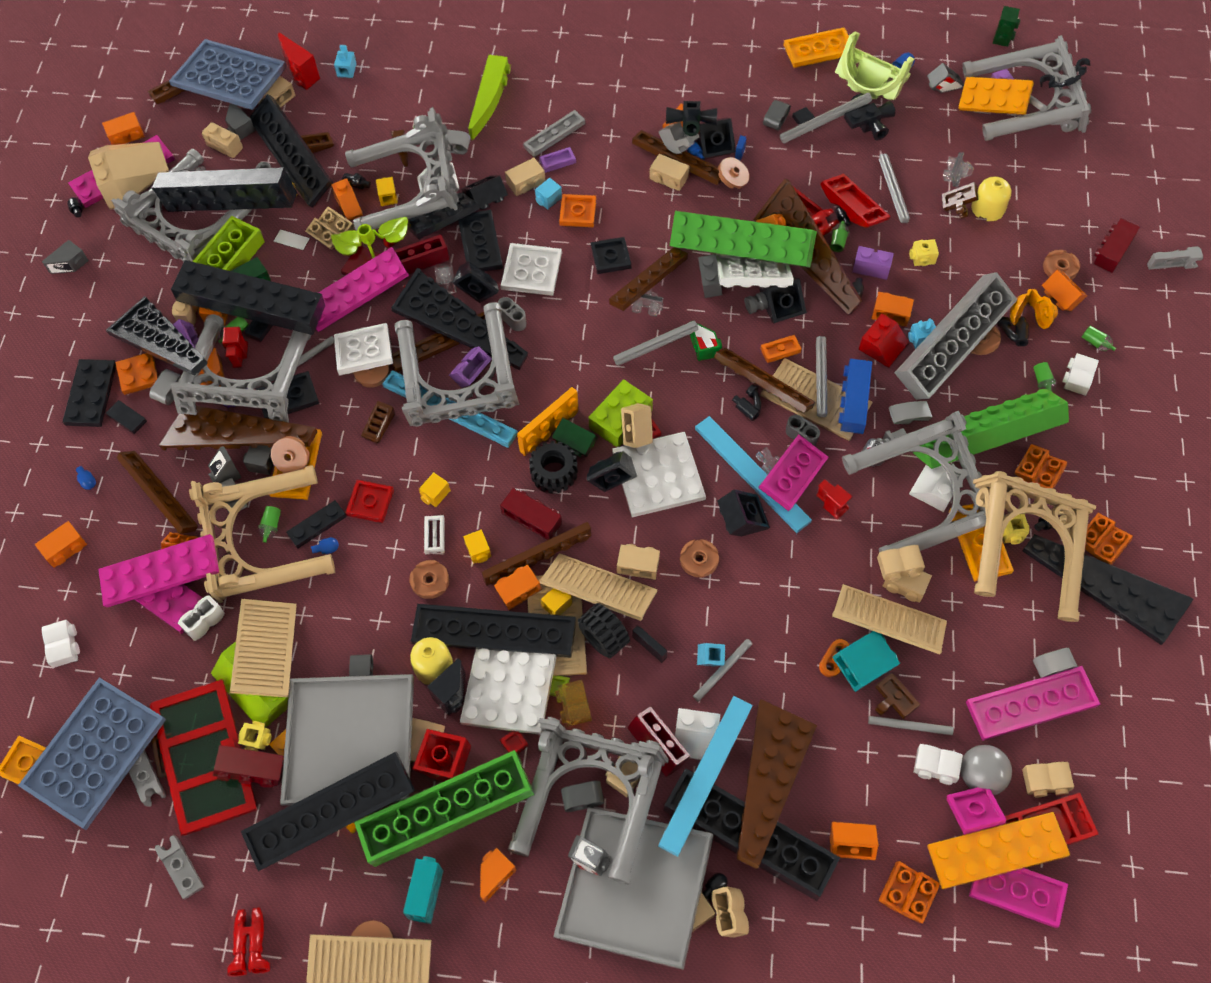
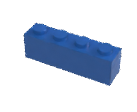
(856, 396)

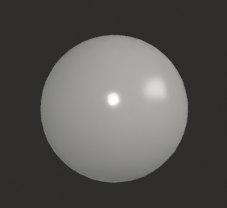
(986, 768)

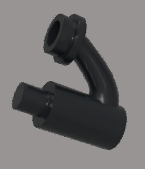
(357, 180)
(1021, 334)
(744, 406)

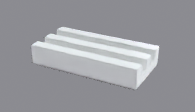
(434, 549)

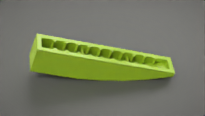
(489, 92)

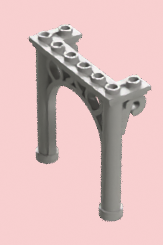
(1043, 57)
(437, 191)
(136, 207)
(234, 392)
(504, 395)
(912, 442)
(646, 754)

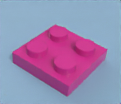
(976, 810)

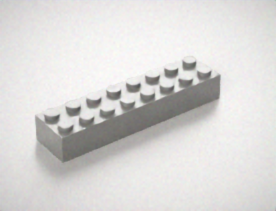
(956, 336)

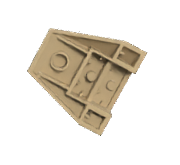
(126, 168)

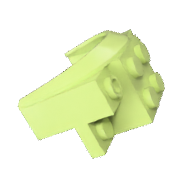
(872, 73)

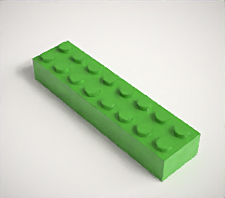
(743, 238)
(1006, 423)
(443, 808)

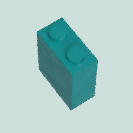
(866, 660)
(423, 890)

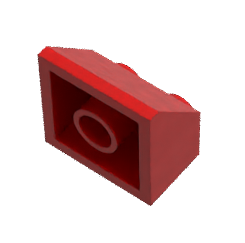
(884, 341)
(442, 755)

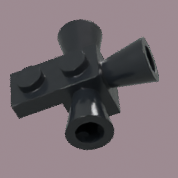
(691, 117)
(869, 118)

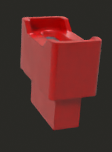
(235, 345)
(834, 498)

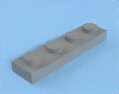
(554, 133)

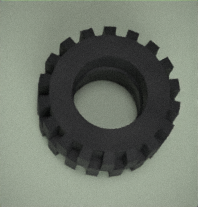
(549, 454)
(603, 630)

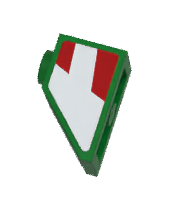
(705, 343)

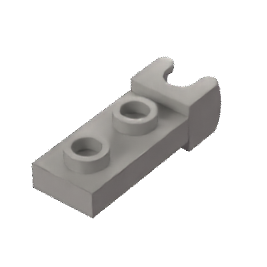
(1176, 259)
(146, 780)
(180, 868)

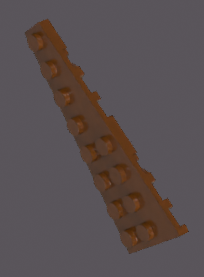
(824, 265)
(230, 429)
(775, 760)

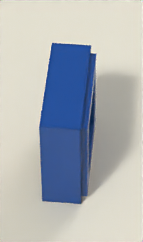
(740, 147)

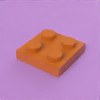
(577, 210)
(137, 373)

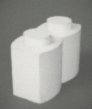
(1080, 374)
(204, 615)
(60, 643)
(938, 764)

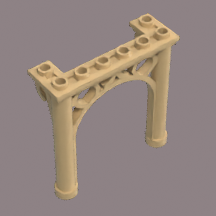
(213, 494)
(1071, 526)

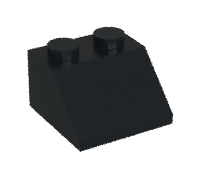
(716, 139)
(486, 191)
(475, 282)
(784, 302)
(612, 471)
(742, 513)
(449, 688)

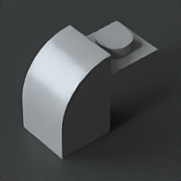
(676, 139)

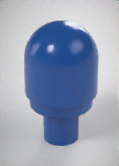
(696, 150)
(85, 478)
(326, 546)

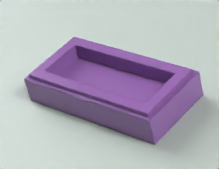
(557, 159)

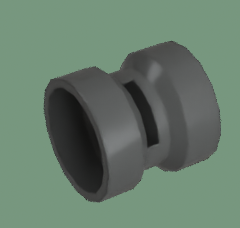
(756, 302)

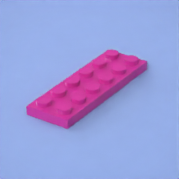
(86, 186)
(361, 286)
(158, 570)
(1032, 703)

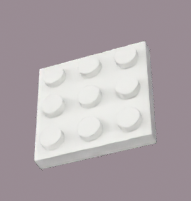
(531, 269)
(363, 349)

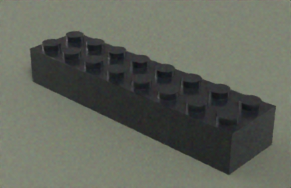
(225, 189)
(248, 297)
(788, 853)

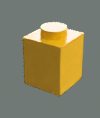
(386, 191)
(434, 490)
(477, 547)
(556, 602)

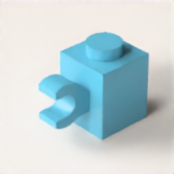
(345, 63)
(920, 331)

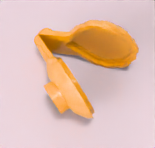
(1044, 308)

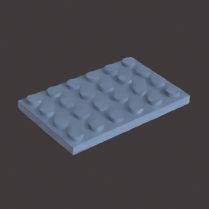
(228, 74)
(92, 753)

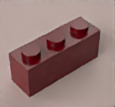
(1115, 244)
(423, 254)
(531, 513)
(649, 726)
(248, 766)

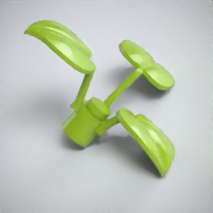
(349, 241)

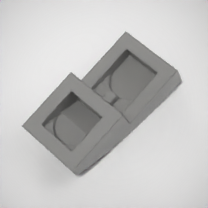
(909, 411)

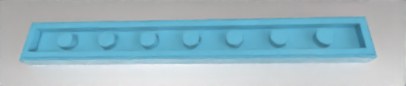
(478, 423)
(748, 470)
(705, 776)

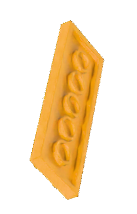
(998, 850)

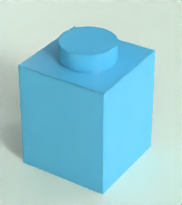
(548, 193)
(711, 654)

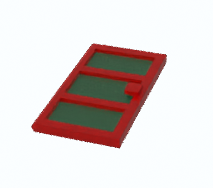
(198, 725)

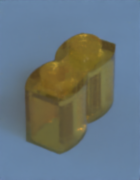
(574, 703)

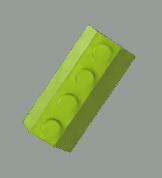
(231, 245)
(257, 707)

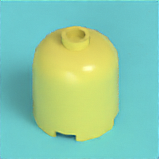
(992, 198)
(430, 659)

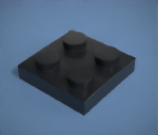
(610, 255)

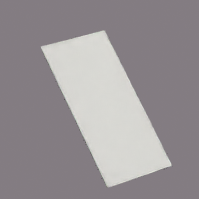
(291, 239)

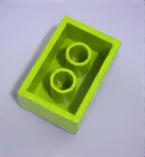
(607, 417)

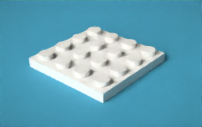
(750, 272)
(664, 475)
(508, 690)

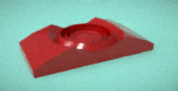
(853, 201)
(1070, 814)

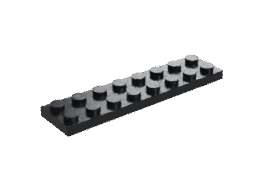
(290, 151)
(495, 629)
(327, 811)

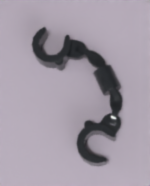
(1079, 68)

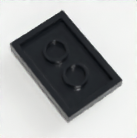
(300, 394)

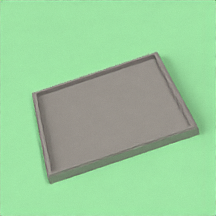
(343, 727)
(650, 915)

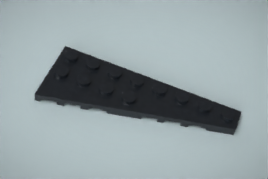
(441, 312)
(153, 333)
(1134, 599)

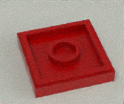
(369, 501)

